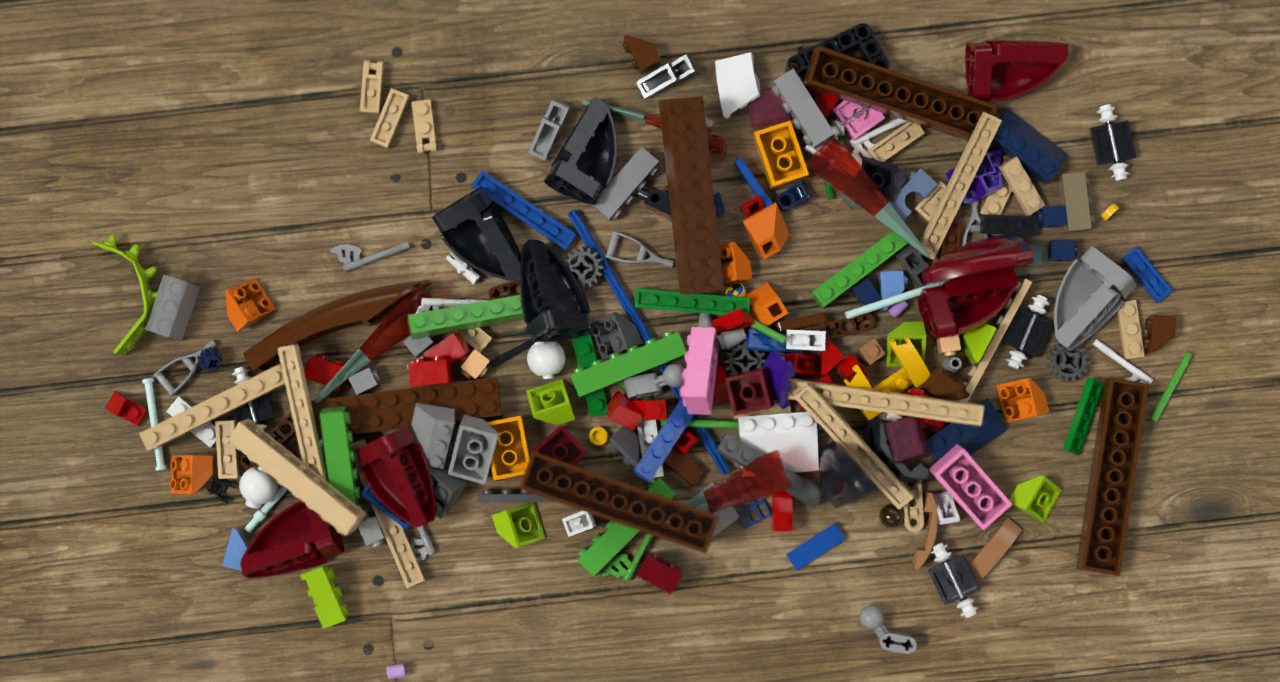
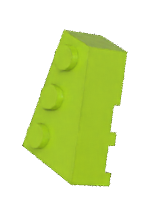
(326, 596)

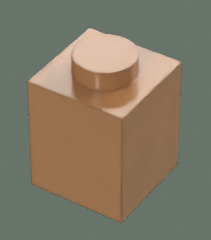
(871, 352)

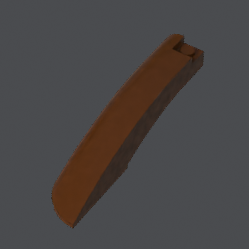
(345, 312)

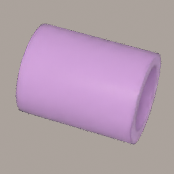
(896, 309)
(396, 671)

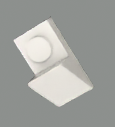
(806, 340)

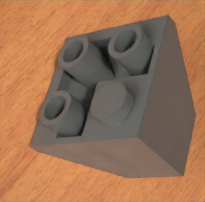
(614, 334)
(628, 444)
(446, 490)

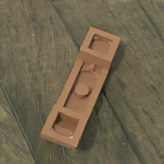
(994, 549)
(921, 555)

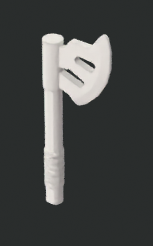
(866, 136)
(436, 302)
(1137, 374)

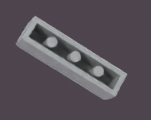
(802, 108)
(626, 182)

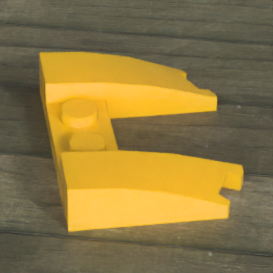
(912, 373)

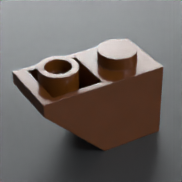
(643, 53)
(1159, 331)
(943, 387)

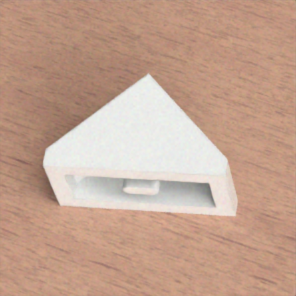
(945, 508)
(578, 523)

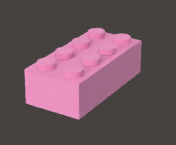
(700, 370)
(970, 486)

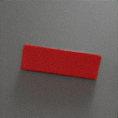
(731, 321)

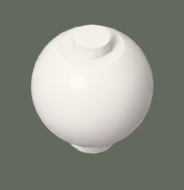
(546, 359)
(257, 487)

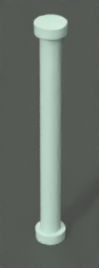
(154, 420)

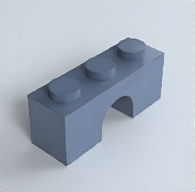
(919, 185)

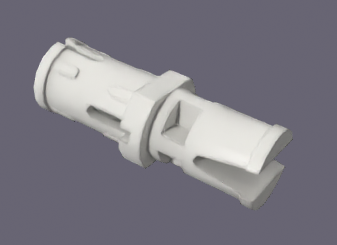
(463, 268)

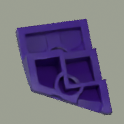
(986, 180)
(778, 375)

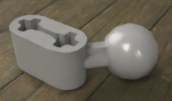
(651, 384)
(872, 619)

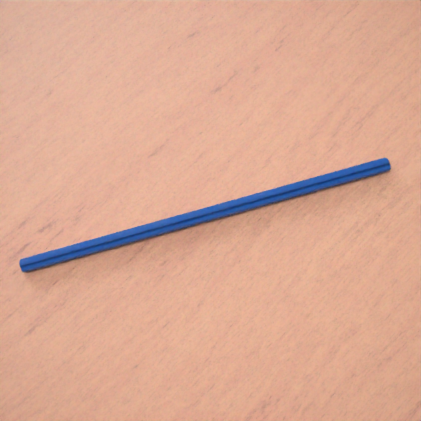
(642, 330)

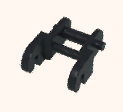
(216, 481)

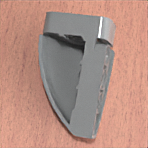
(1089, 297)

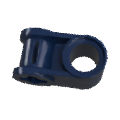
(796, 195)

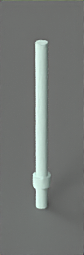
(888, 301)
(260, 515)

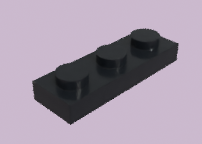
(1008, 224)

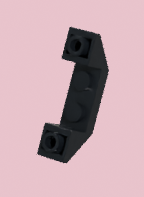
(918, 474)

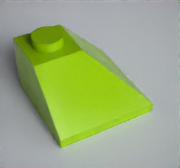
(915, 332)
(976, 342)
(551, 403)
(1036, 497)
(519, 525)

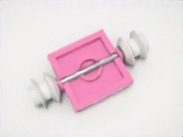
(854, 119)

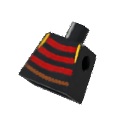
(661, 207)

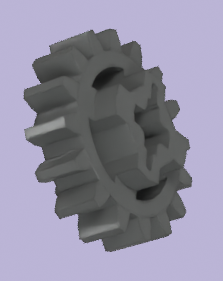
(583, 275)
(744, 353)
(1072, 367)

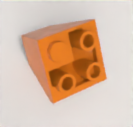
(767, 230)
(734, 264)
(247, 304)
(766, 306)
(1021, 400)
(190, 473)

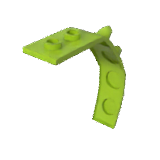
(148, 295)

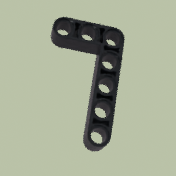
(836, 45)

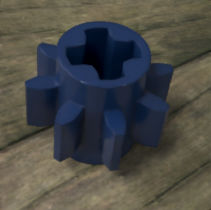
(209, 359)

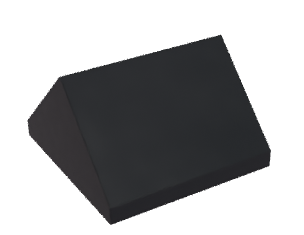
(885, 176)

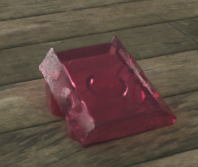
(767, 110)

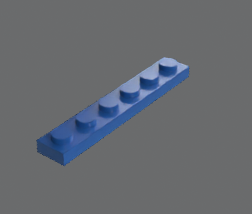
(524, 211)
(663, 442)

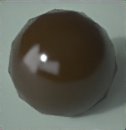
(891, 516)

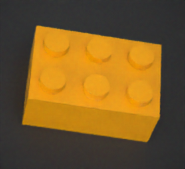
(780, 155)
(511, 448)

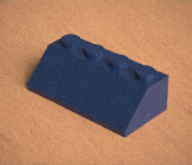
(1033, 150)
(967, 436)

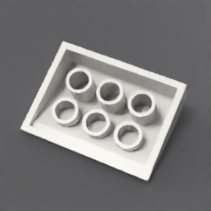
(788, 433)

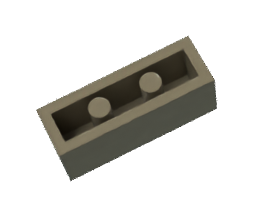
(1077, 202)

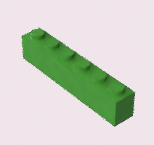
(858, 269)
(465, 317)
(629, 364)
(338, 452)
(616, 536)

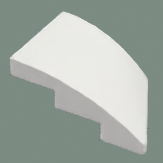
(736, 82)

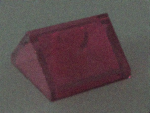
(906, 439)

